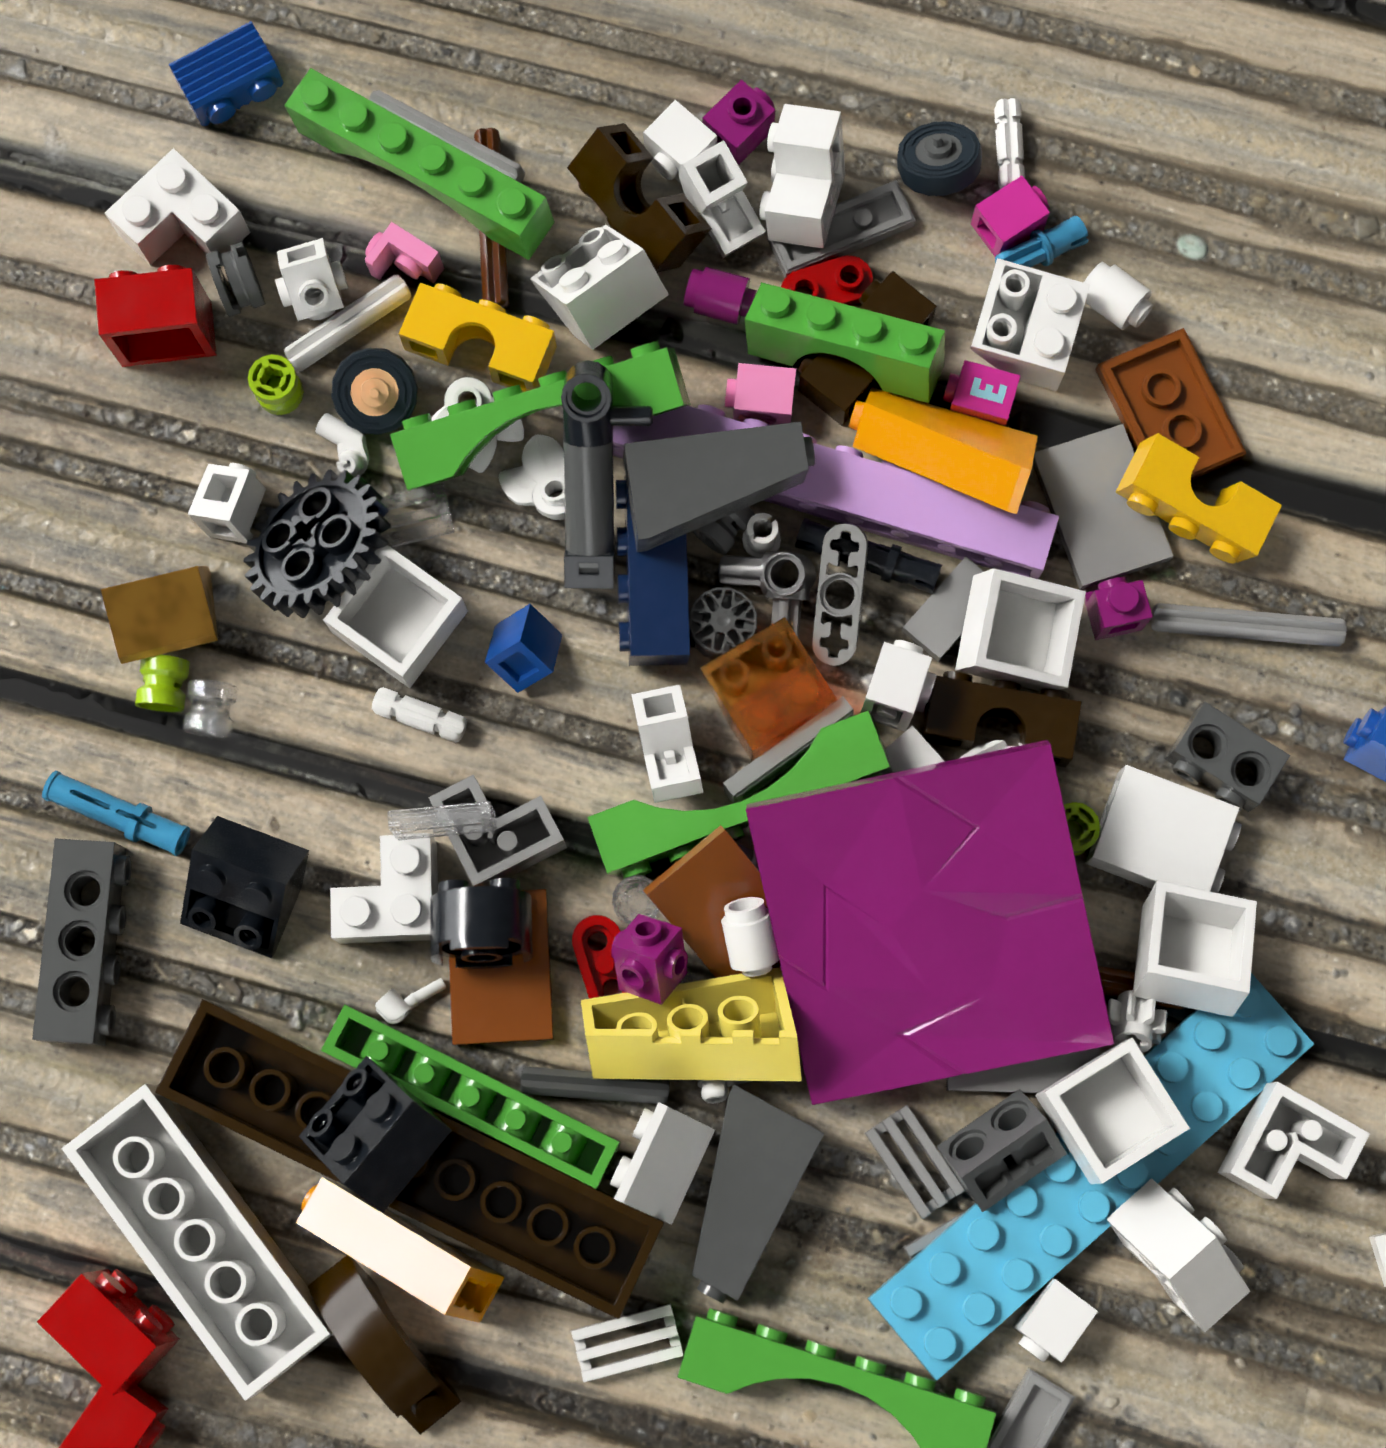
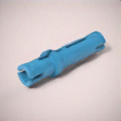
(133, 820)

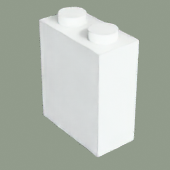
(1163, 833)

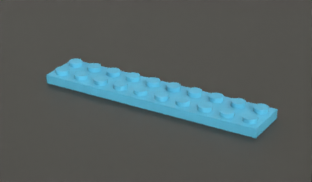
(1002, 1256)

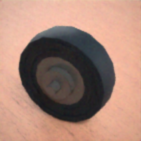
(939, 158)

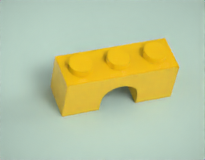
(444, 320)
(1161, 486)

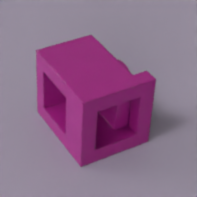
(1117, 608)

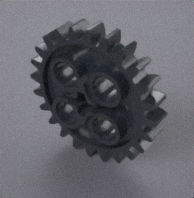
(317, 543)

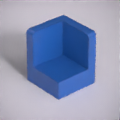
(523, 648)

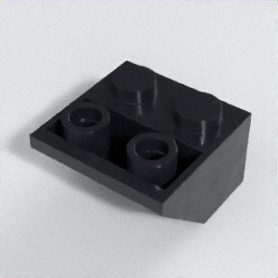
(243, 885)
(374, 1134)

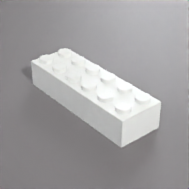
(199, 1239)

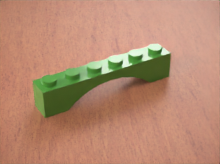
(360, 128)
(447, 446)
(642, 834)
(733, 1357)

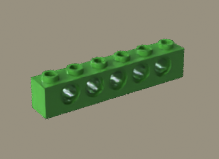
(475, 1097)

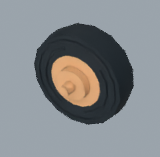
(374, 391)

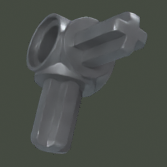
(766, 574)

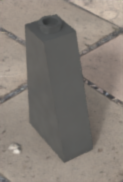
(707, 476)
(752, 1181)

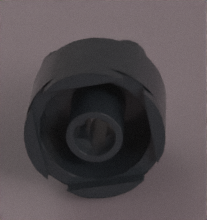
(481, 923)

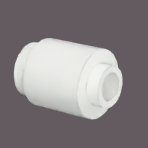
(1118, 296)
(749, 936)

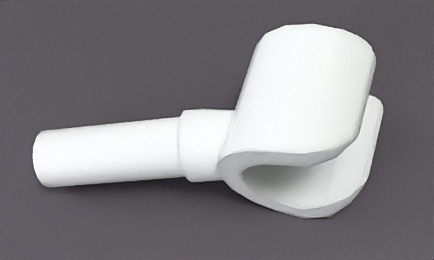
(396, 1009)

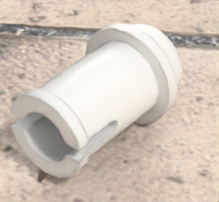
(761, 524)

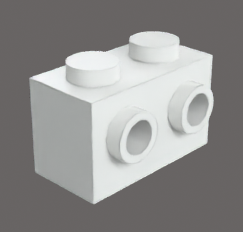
(899, 684)

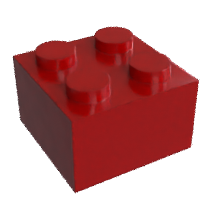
(155, 316)
(109, 1329)

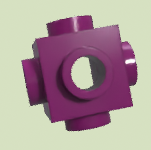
(649, 958)

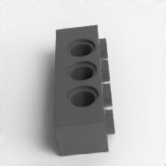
(66, 918)

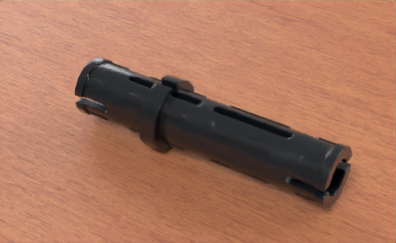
(882, 560)

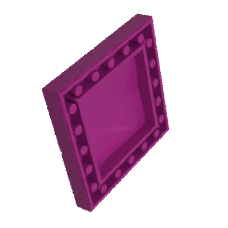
(930, 922)

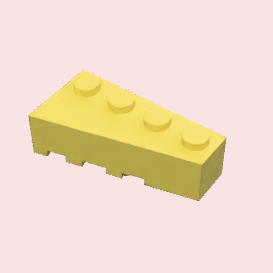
(701, 1032)

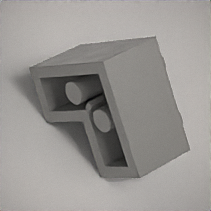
(519, 842)

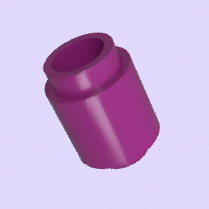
(719, 294)

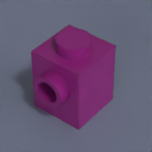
(741, 119)

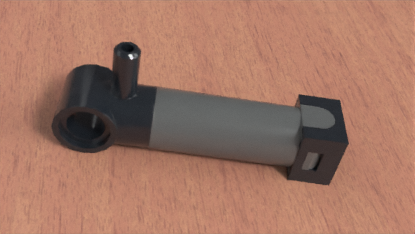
(589, 475)

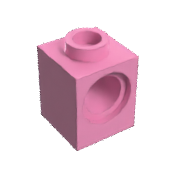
(761, 393)

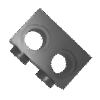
(1231, 746)
(1001, 1150)

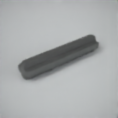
(582, 1085)

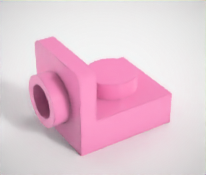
(411, 255)

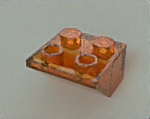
(767, 687)

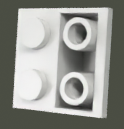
(600, 285)
(1029, 323)
(663, 1162)

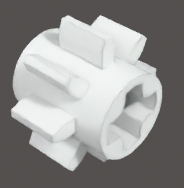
(1137, 1020)

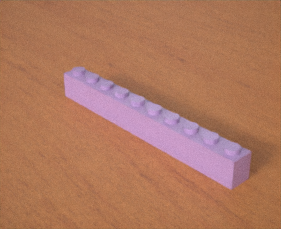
(885, 499)

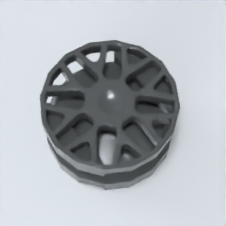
(240, 278)
(721, 621)

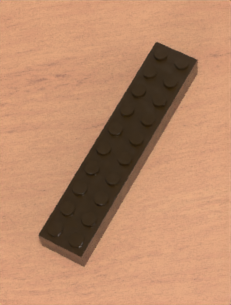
(467, 1187)

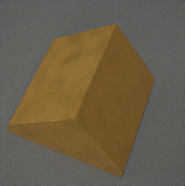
(161, 613)

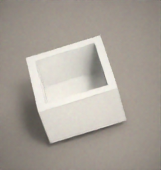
(397, 616)
(1020, 630)
(1195, 949)
(1112, 1112)

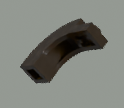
(380, 1347)

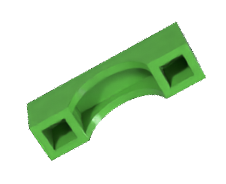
(896, 352)

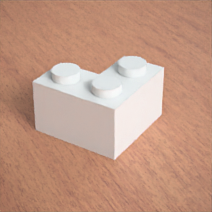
(804, 175)
(176, 202)
(396, 908)
(1289, 1129)
(1181, 1252)

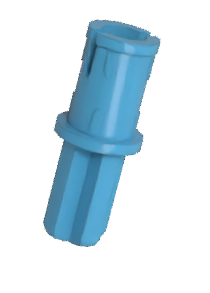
(1048, 244)

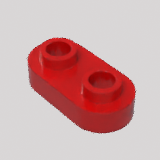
(826, 281)
(595, 966)

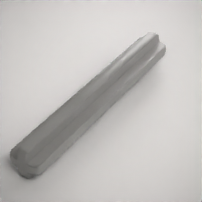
(449, 135)
(1248, 624)

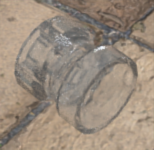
(210, 708)
(630, 893)

